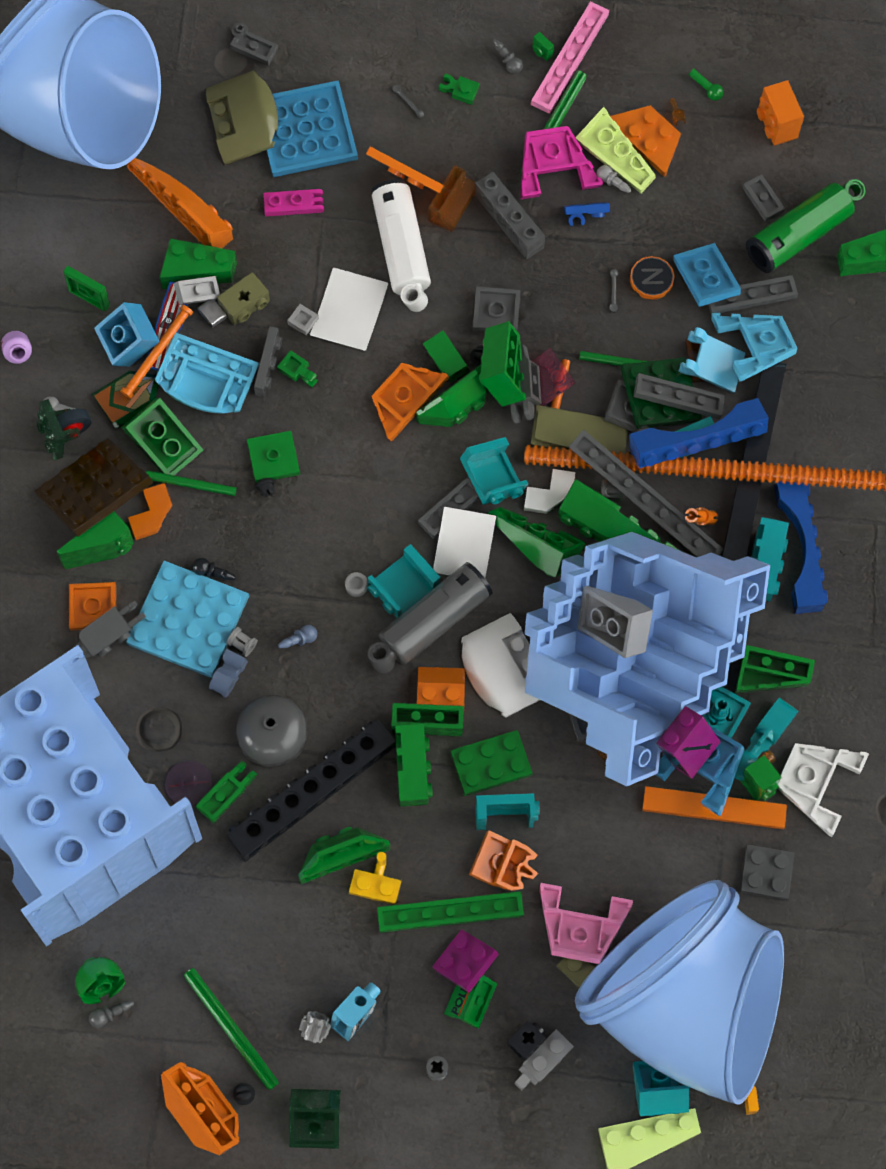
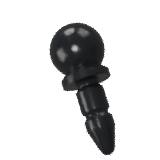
(202, 567)

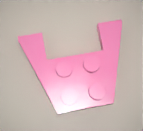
(580, 934)

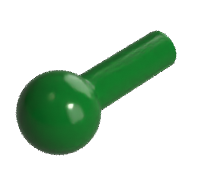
(714, 91)

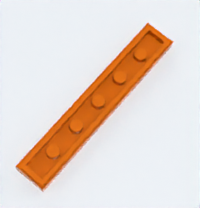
(735, 809)

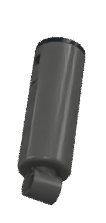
(429, 618)

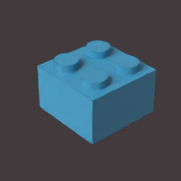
(126, 334)

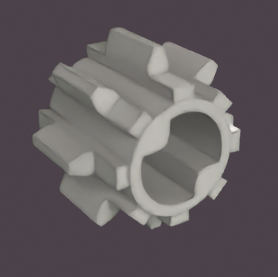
(315, 1026)

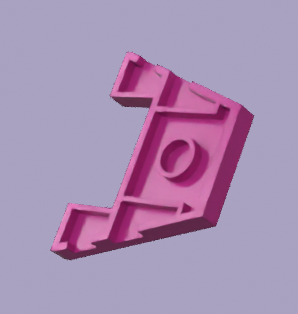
(553, 152)

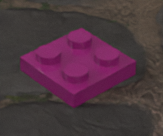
(465, 960)

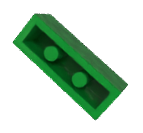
(437, 719)

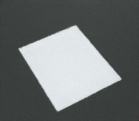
(463, 539)

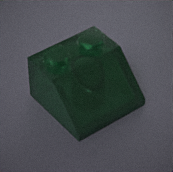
(314, 1118)

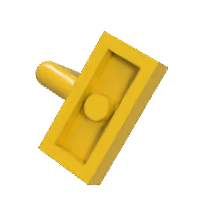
(375, 885)

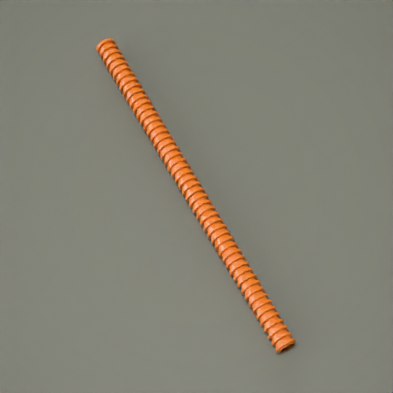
(722, 469)

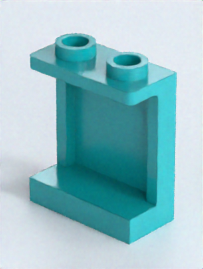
(492, 472)
(506, 805)

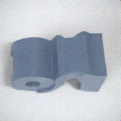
(227, 675)

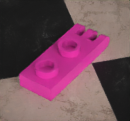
(293, 202)

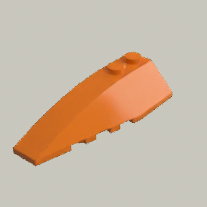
(184, 204)

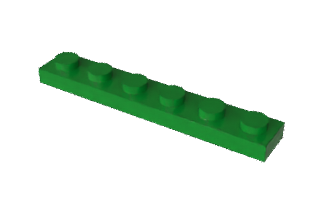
(450, 912)

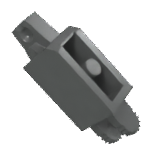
(529, 386)
(106, 630)

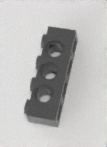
(509, 215)

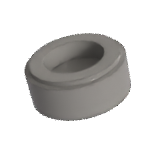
(356, 584)

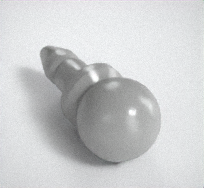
(611, 178)

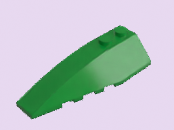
(598, 516)

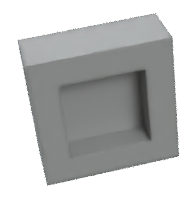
(303, 319)

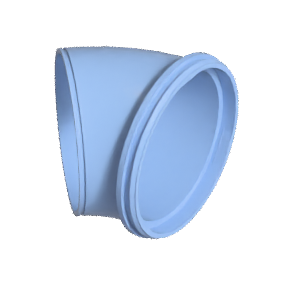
(79, 82)
(693, 992)

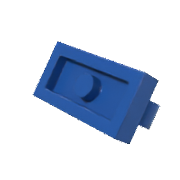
(594, 209)

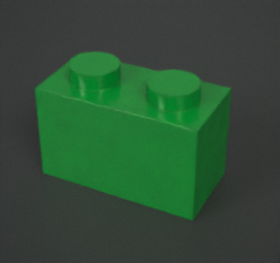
(761, 779)

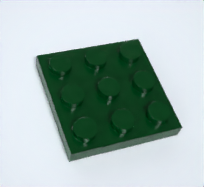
(652, 414)

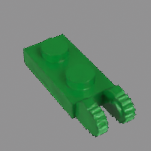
(224, 793)

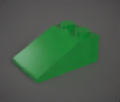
(162, 437)
(99, 543)

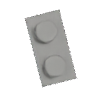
(197, 290)

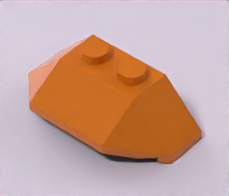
(200, 1108)

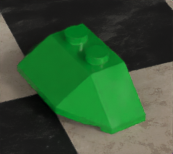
(455, 402)
(340, 851)

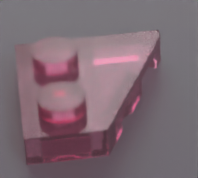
(553, 376)

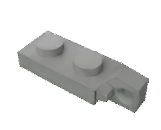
(543, 1060)

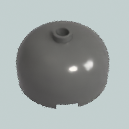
(272, 731)

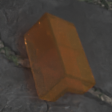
(452, 200)

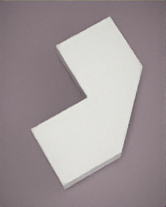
(545, 500)

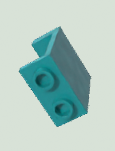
(404, 582)

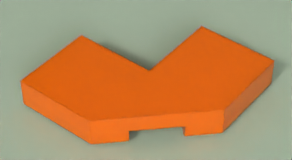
(150, 522)

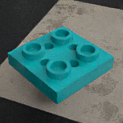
(725, 704)

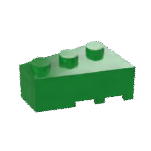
(500, 364)
(772, 670)

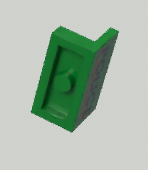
(471, 1005)

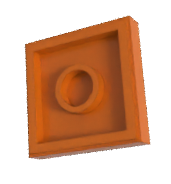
(89, 602)

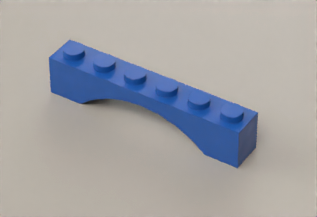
(657, 446)
(808, 590)

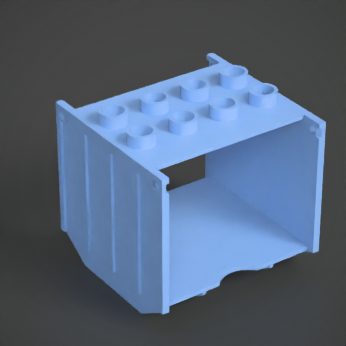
(74, 804)

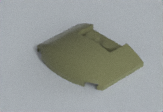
(243, 116)

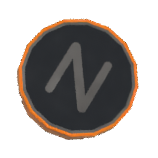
(652, 277)

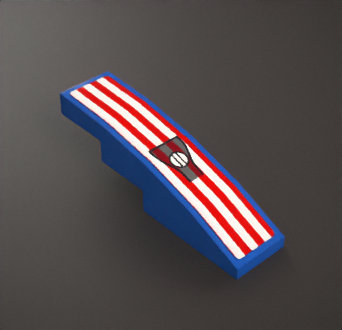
(169, 311)

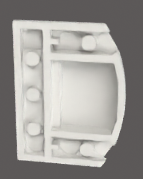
(498, 663)

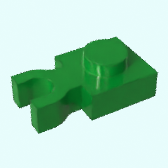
(462, 90)

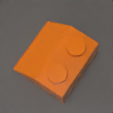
(441, 686)

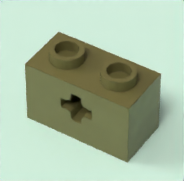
(244, 299)

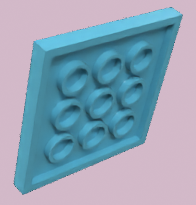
(188, 619)

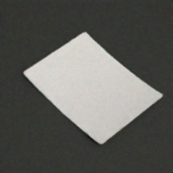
(349, 309)

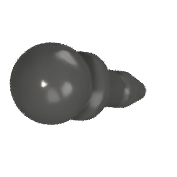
(513, 64)
(99, 1017)

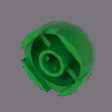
(98, 978)

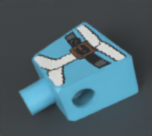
(354, 1010)

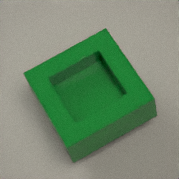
(542, 46)

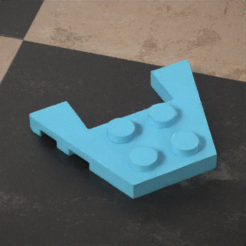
(765, 337)

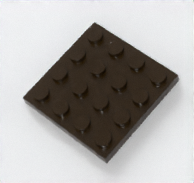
(93, 487)

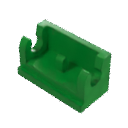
(446, 356)

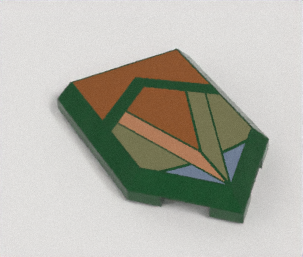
(120, 408)

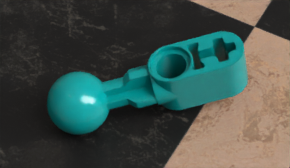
(767, 733)

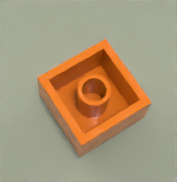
(780, 113)

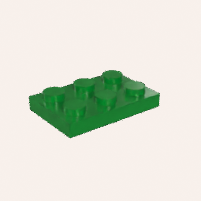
(491, 763)

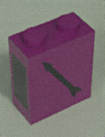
(688, 742)

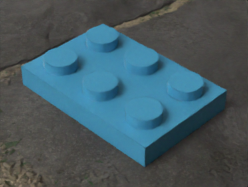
(707, 274)

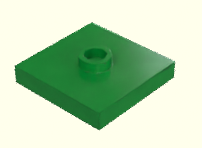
(86, 288)
(273, 456)

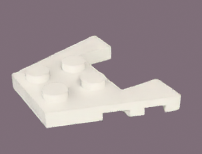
(808, 776)

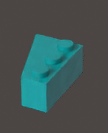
(768, 547)

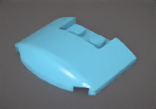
(205, 376)

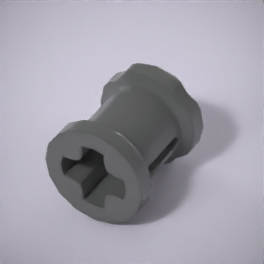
(437, 1060)

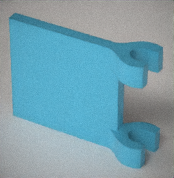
(713, 361)

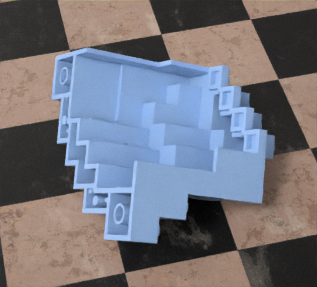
(693, 636)

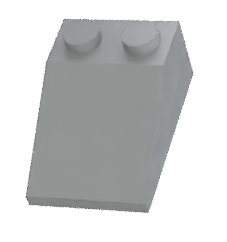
(615, 621)

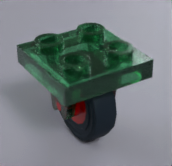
(60, 426)

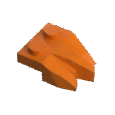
(503, 862)

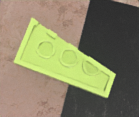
(611, 147)
(642, 1139)

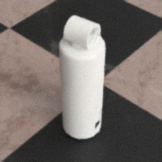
(401, 242)

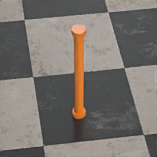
(157, 350)

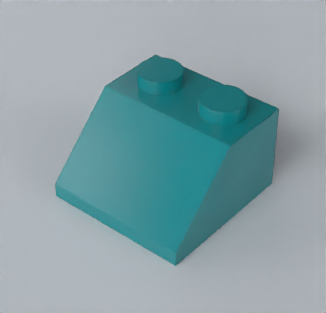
(657, 1092)

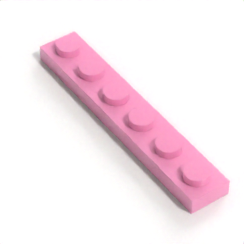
(570, 57)

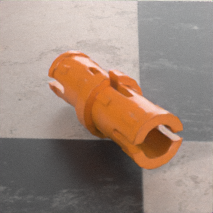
(700, 516)

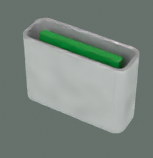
(212, 312)

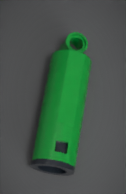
(804, 225)

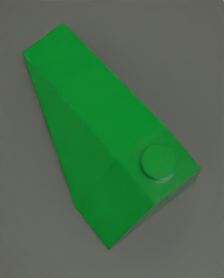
(537, 543)

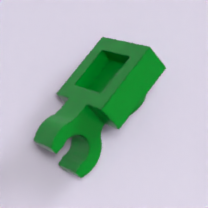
(296, 367)

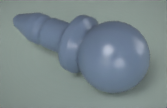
(306, 634)

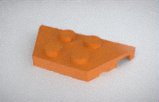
(650, 136)
(402, 170)
(404, 394)

